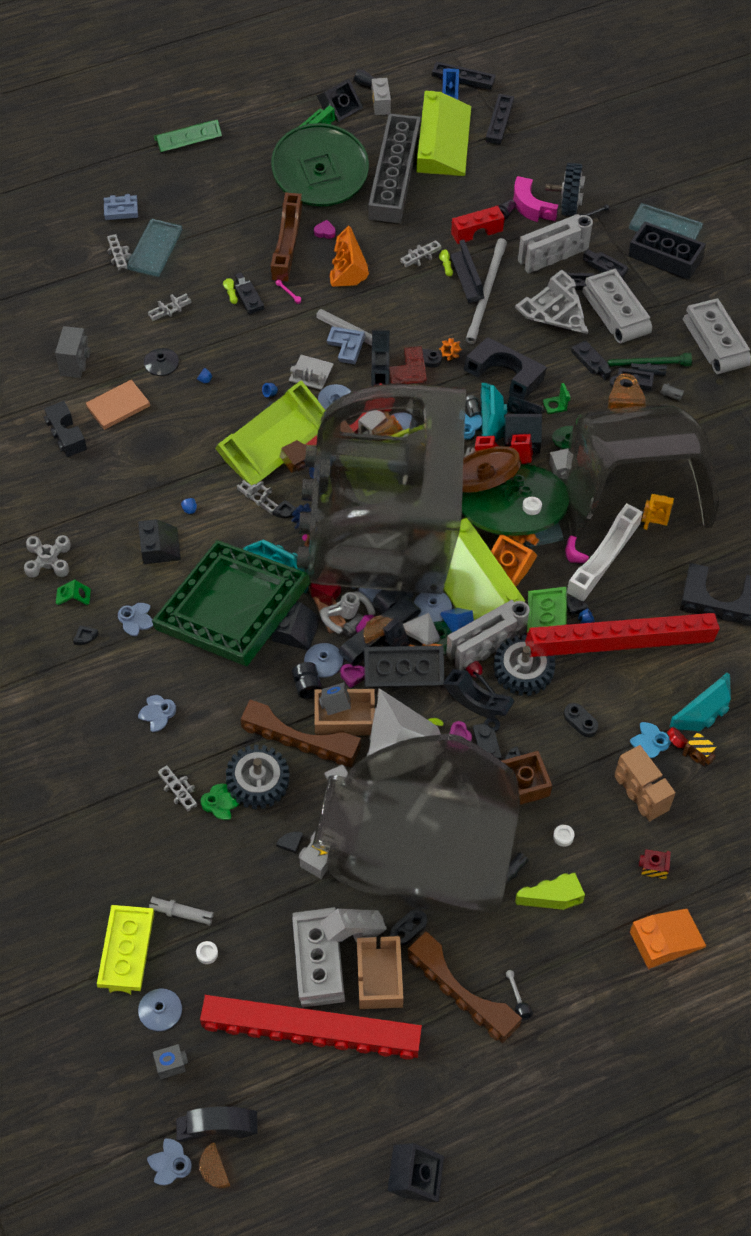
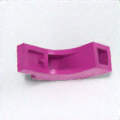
(529, 205)

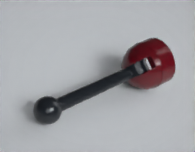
(475, 671)

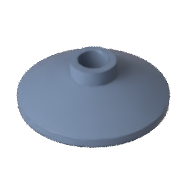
(331, 393)
(442, 603)
(326, 666)
(160, 1019)

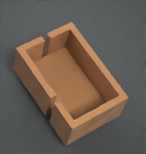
(353, 721)
(636, 773)
(379, 973)

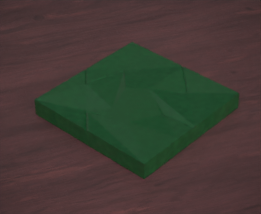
(231, 602)

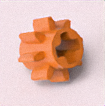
(455, 348)

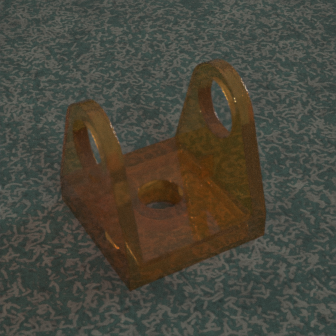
(626, 397)

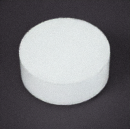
(532, 505)
(563, 835)
(207, 952)

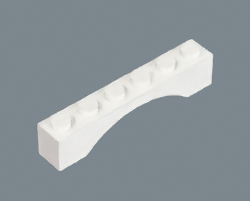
(590, 573)

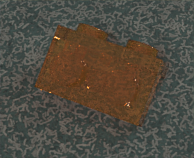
(389, 428)

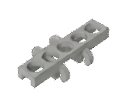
(118, 251)
(423, 251)
(176, 304)
(254, 489)
(183, 780)

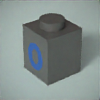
(335, 699)
(170, 1061)

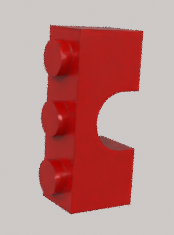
(465, 226)
(520, 443)

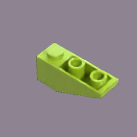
(554, 894)

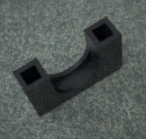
(491, 353)
(698, 601)

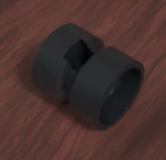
(306, 679)

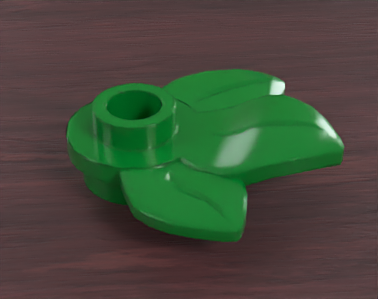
(221, 803)

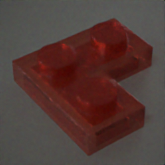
(414, 369)

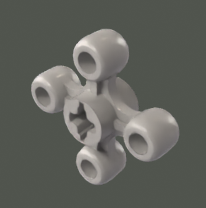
(47, 556)

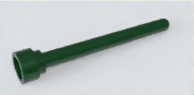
(685, 360)

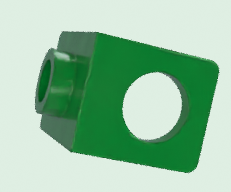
(562, 401)
(70, 591)

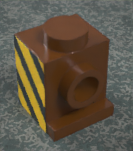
(700, 750)

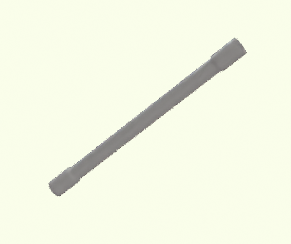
(474, 328)

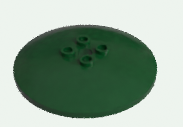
(321, 146)
(501, 509)

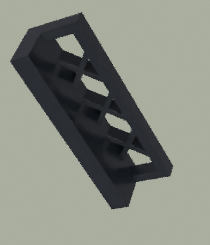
(467, 274)

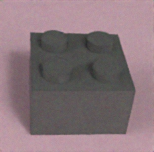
(72, 352)

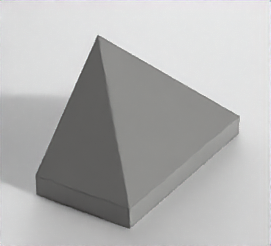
(422, 629)

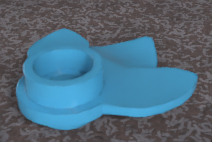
(471, 425)
(649, 739)

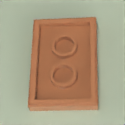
(117, 404)

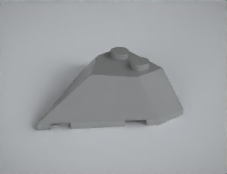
(556, 305)
(396, 723)

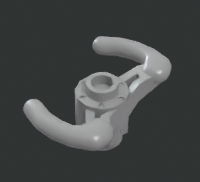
(346, 608)

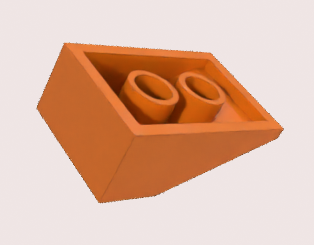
(513, 558)
(666, 937)

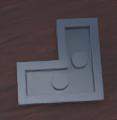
(349, 341)

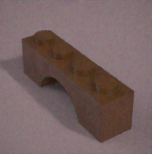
(294, 453)

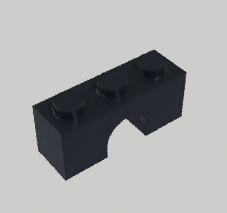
(69, 440)

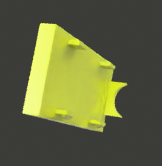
(125, 948)

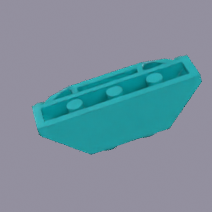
(492, 411)
(275, 553)
(705, 707)

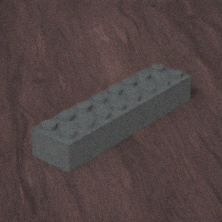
(394, 168)

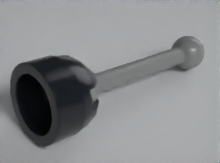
(521, 1008)

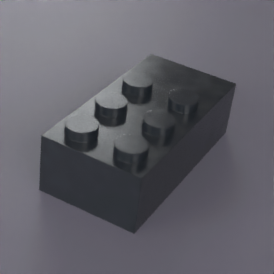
(666, 250)
(403, 667)

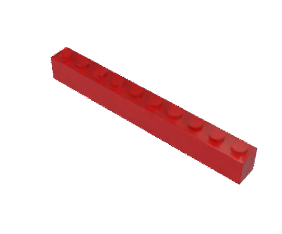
(622, 634)
(311, 1026)

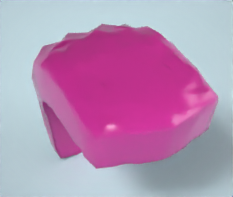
(572, 554)

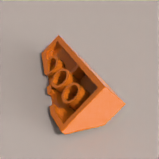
(349, 262)

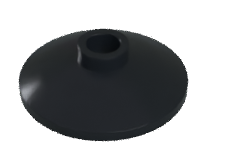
(161, 362)

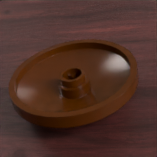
(489, 468)

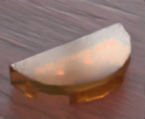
(374, 628)
(212, 1168)

